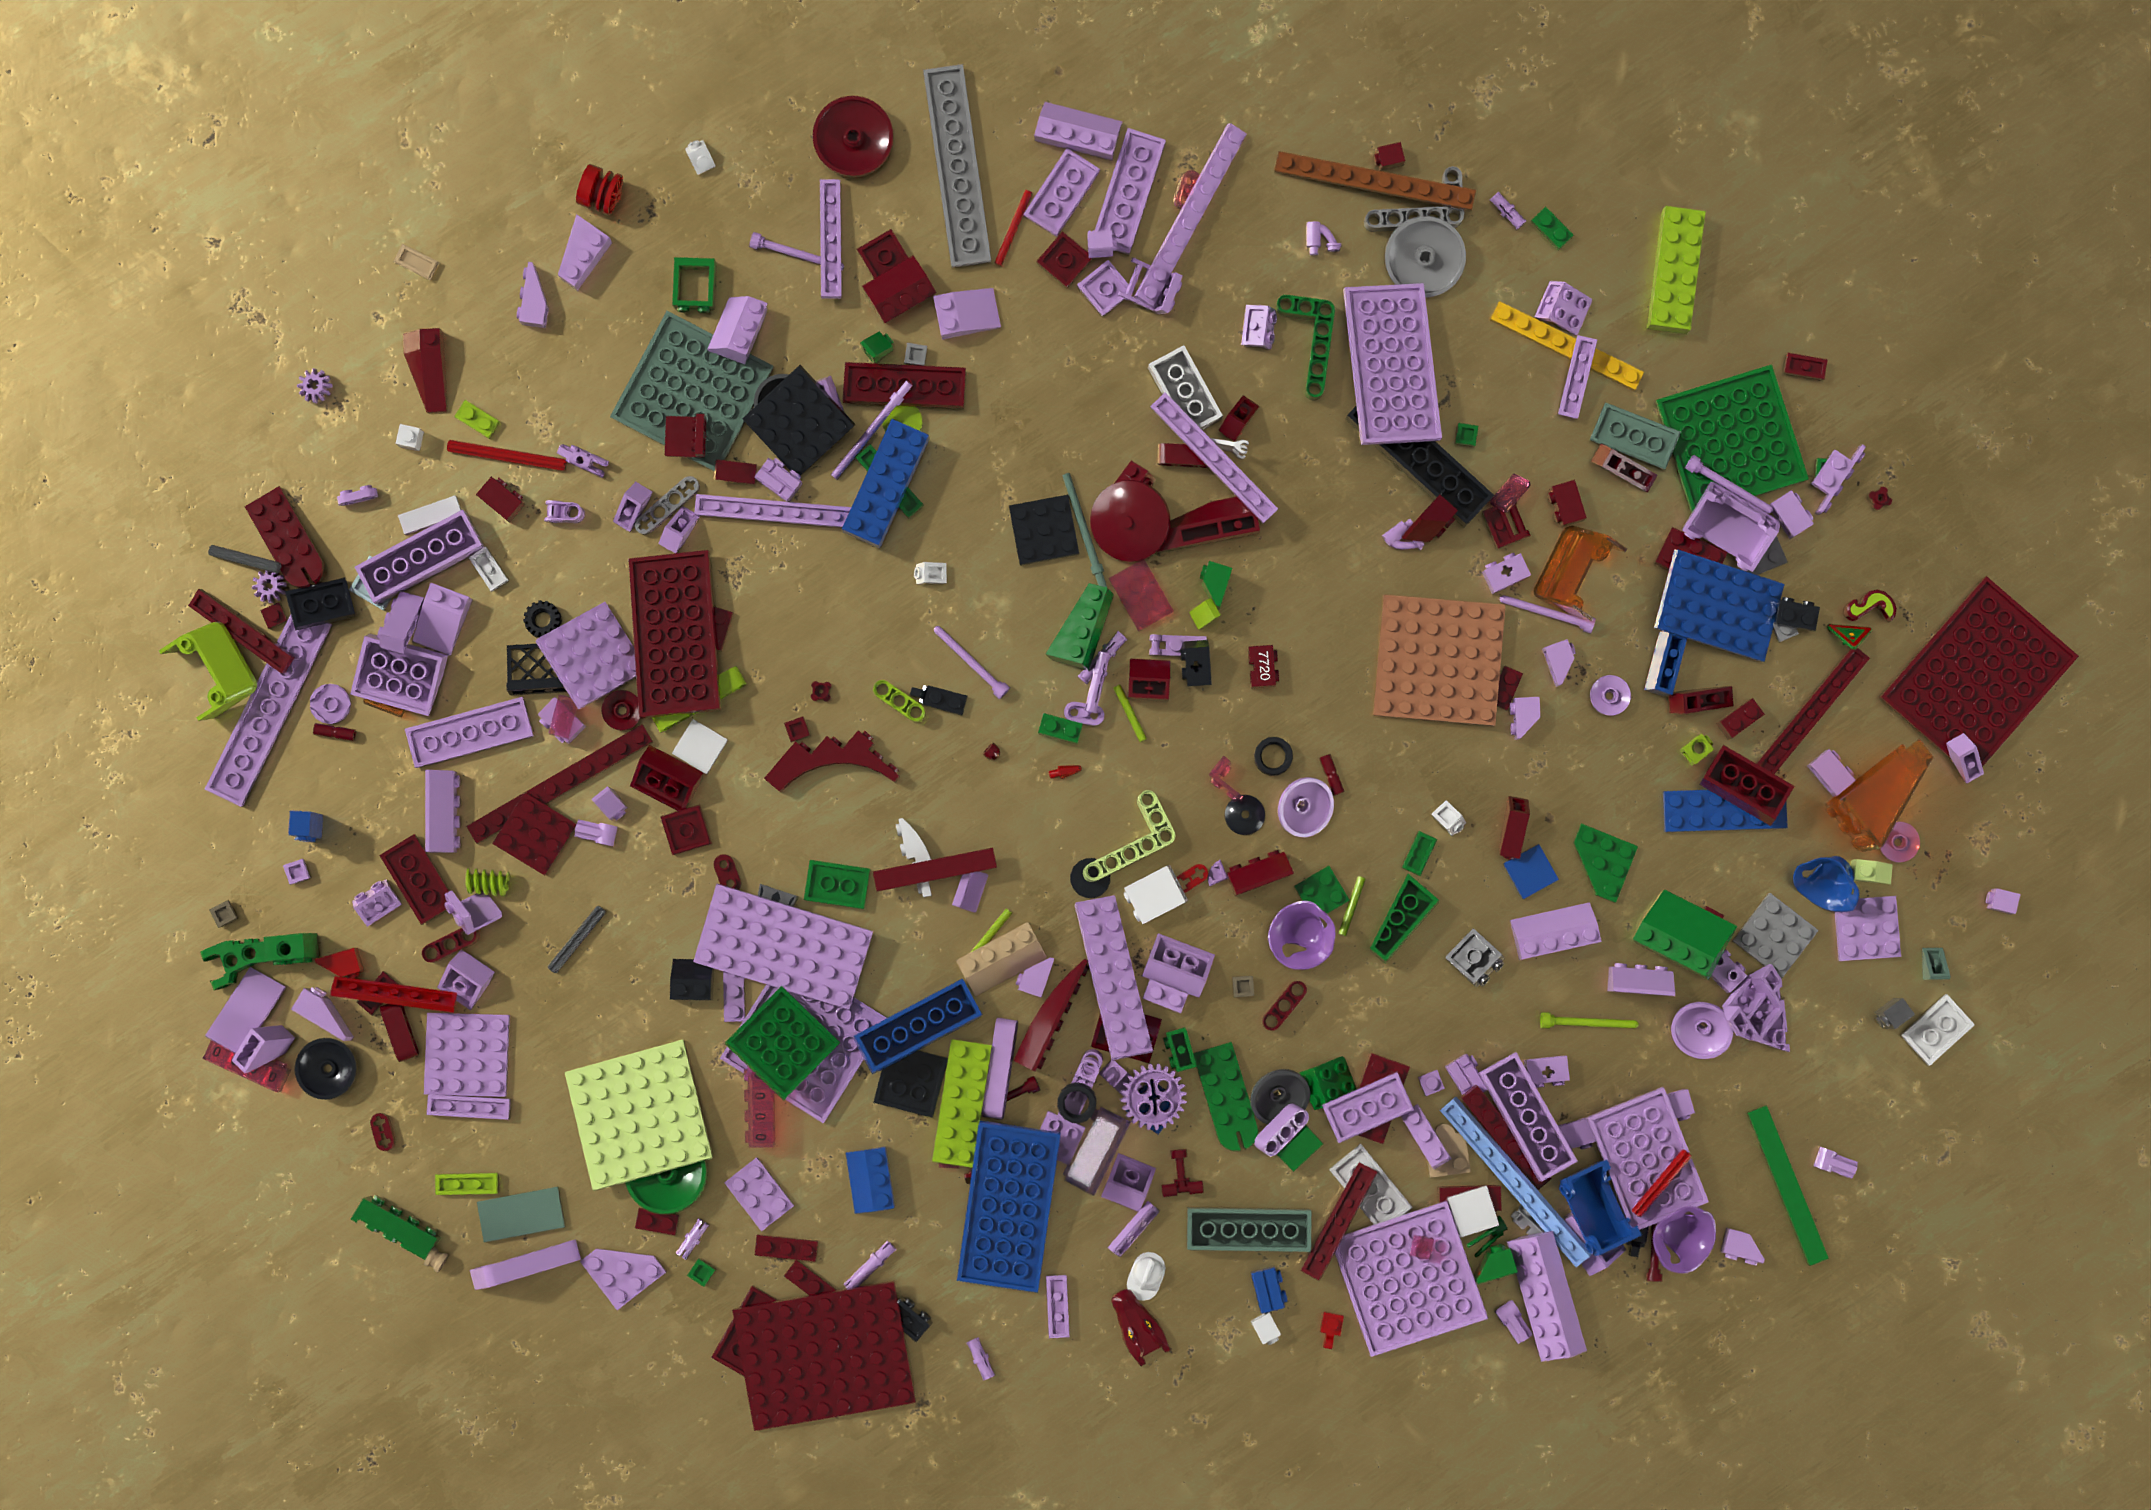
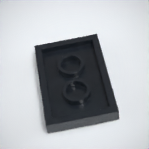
(320, 604)

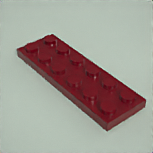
(931, 384)

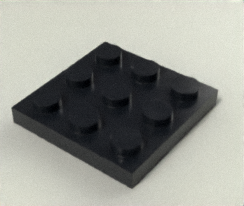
(1044, 530)
(912, 1083)

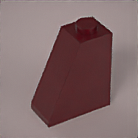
(1514, 827)

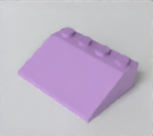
(398, 678)

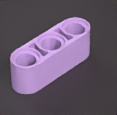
(1272, 1132)

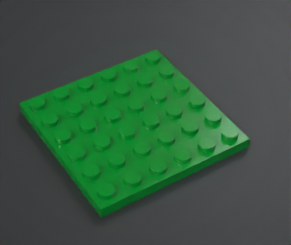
(1737, 432)

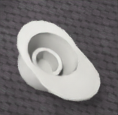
(1146, 1276)

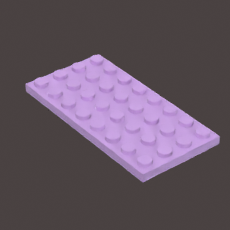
(1392, 364)
(783, 946)

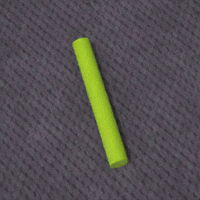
(1130, 713)
(1352, 906)
(994, 929)

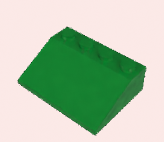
(1685, 934)

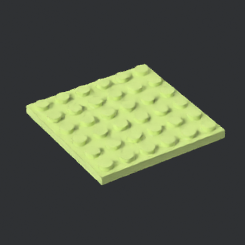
(638, 1115)

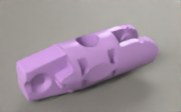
(573, 455)

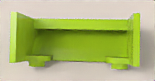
(224, 663)

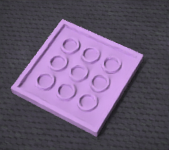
(590, 655)
(466, 1054)

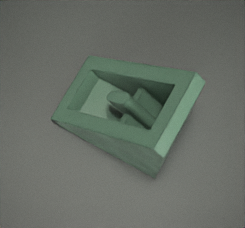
(1934, 964)

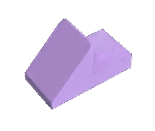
(1116, 1075)

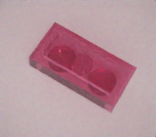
(563, 717)

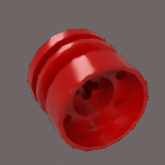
(594, 188)

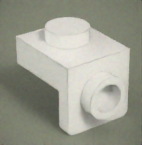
(700, 156)

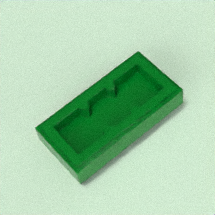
(1419, 853)

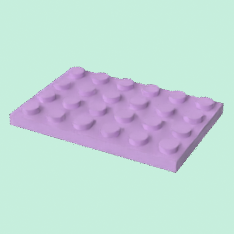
(1639, 1144)

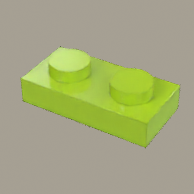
(477, 419)

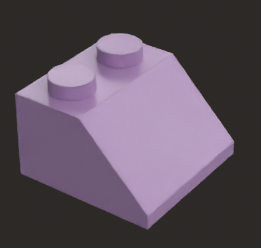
(466, 978)
(1128, 1182)

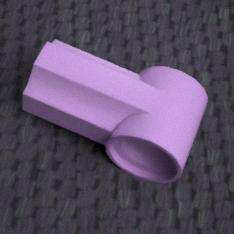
(600, 833)
(1830, 1161)
(1511, 1318)

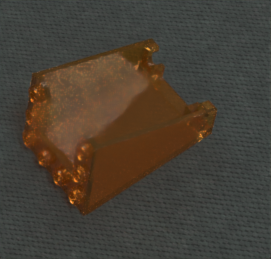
(1878, 797)

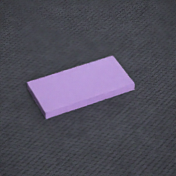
(1061, 192)
(245, 1009)
(1367, 1107)

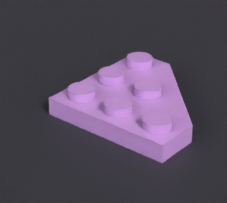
(622, 1273)

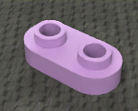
(365, 493)
(1083, 716)

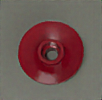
(611, 707)

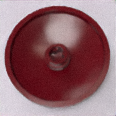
(852, 136)
(1130, 520)

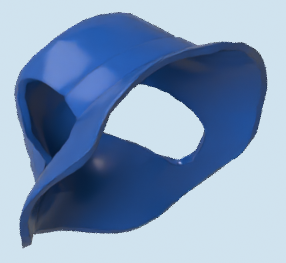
(1829, 884)

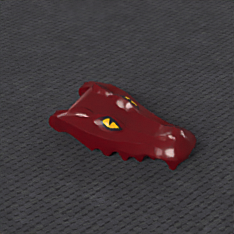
(1139, 1328)

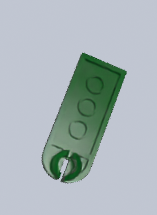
(1226, 1096)

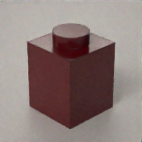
(1389, 156)

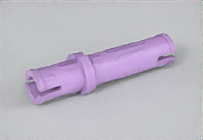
(1111, 647)
(1098, 677)
(877, 1259)

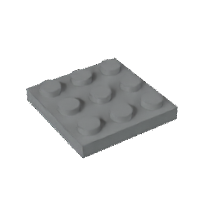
(1775, 935)

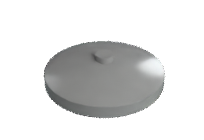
(1426, 253)

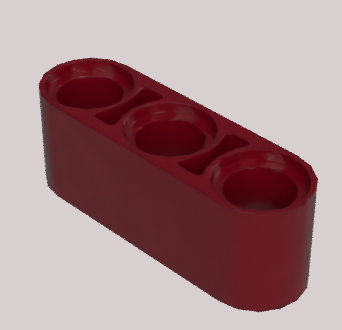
(1178, 455)
(441, 948)
(1293, 1001)
(399, 1031)

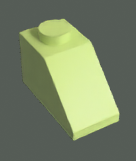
(1871, 871)

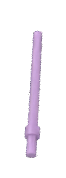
(896, 399)

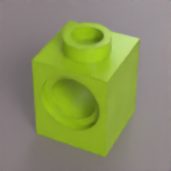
(1691, 755)

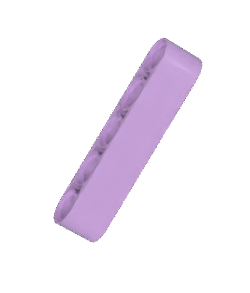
(999, 1068)

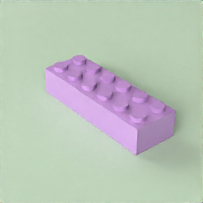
(419, 557)
(1527, 1117)
(1547, 1296)

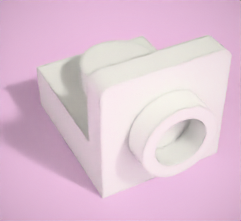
(930, 573)
(1449, 818)

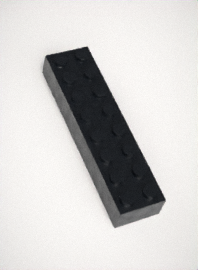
(1436, 474)

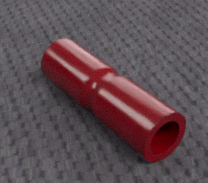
(331, 731)
(1331, 773)

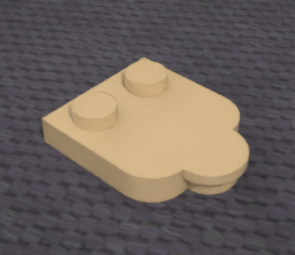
(1456, 1148)

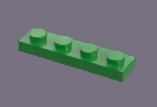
(910, 503)

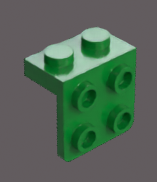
(1328, 1081)

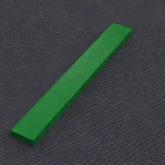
(1787, 1185)

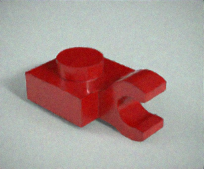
(1331, 1325)

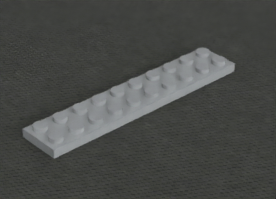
(957, 166)

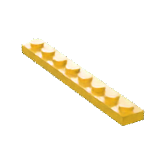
(1564, 344)

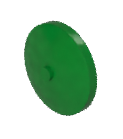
(669, 1190)

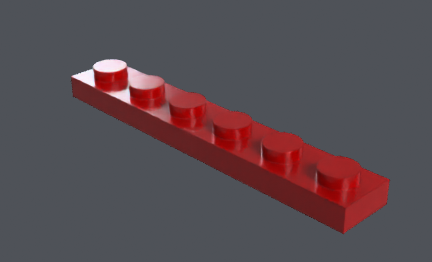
(393, 994)

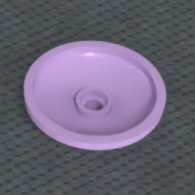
(1314, 811)
(1700, 1040)

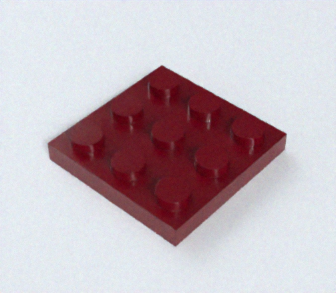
(534, 833)

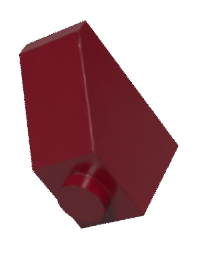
(1238, 418)

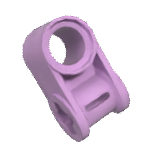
(560, 512)

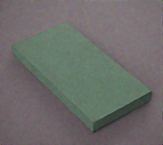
(1635, 436)
(520, 1214)

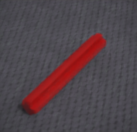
(1661, 1183)

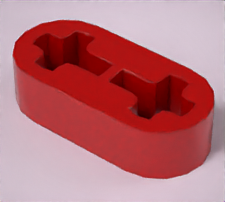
(1191, 871)

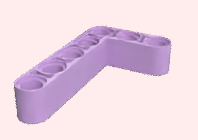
(525, 1265)

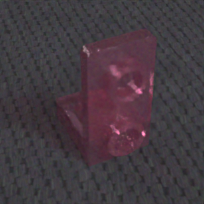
(1222, 769)

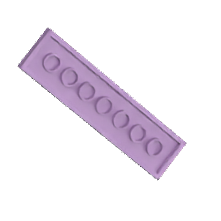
(1113, 977)

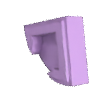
(1216, 873)

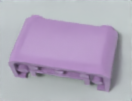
(1732, 525)

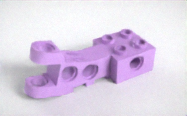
(1074, 1102)

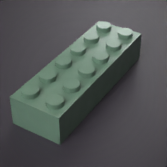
(1248, 1229)

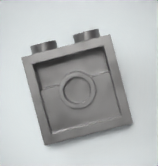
(1475, 958)

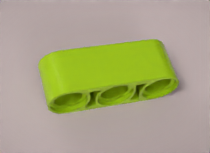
(894, 692)

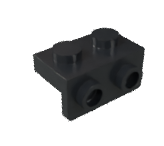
(1797, 615)
(913, 1320)

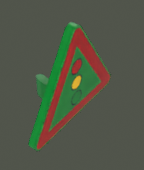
(1850, 635)

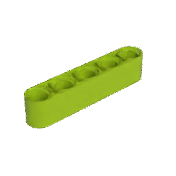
(728, 683)

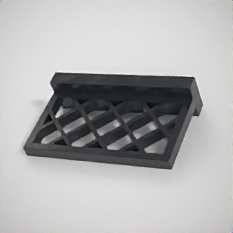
(530, 686)

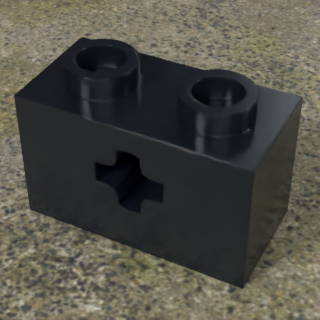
(1200, 673)

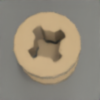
(436, 1259)

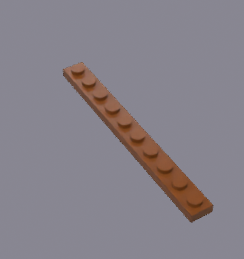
(1375, 181)

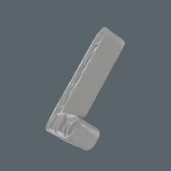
(1404, 213)

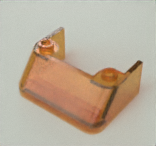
(1569, 566)

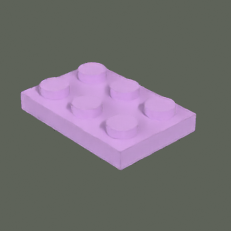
(759, 1194)

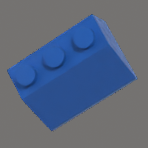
(870, 1180)

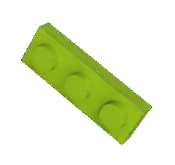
(466, 1183)

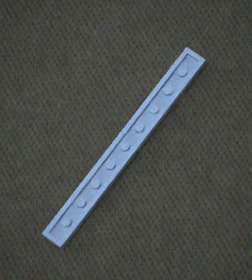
(1515, 1181)

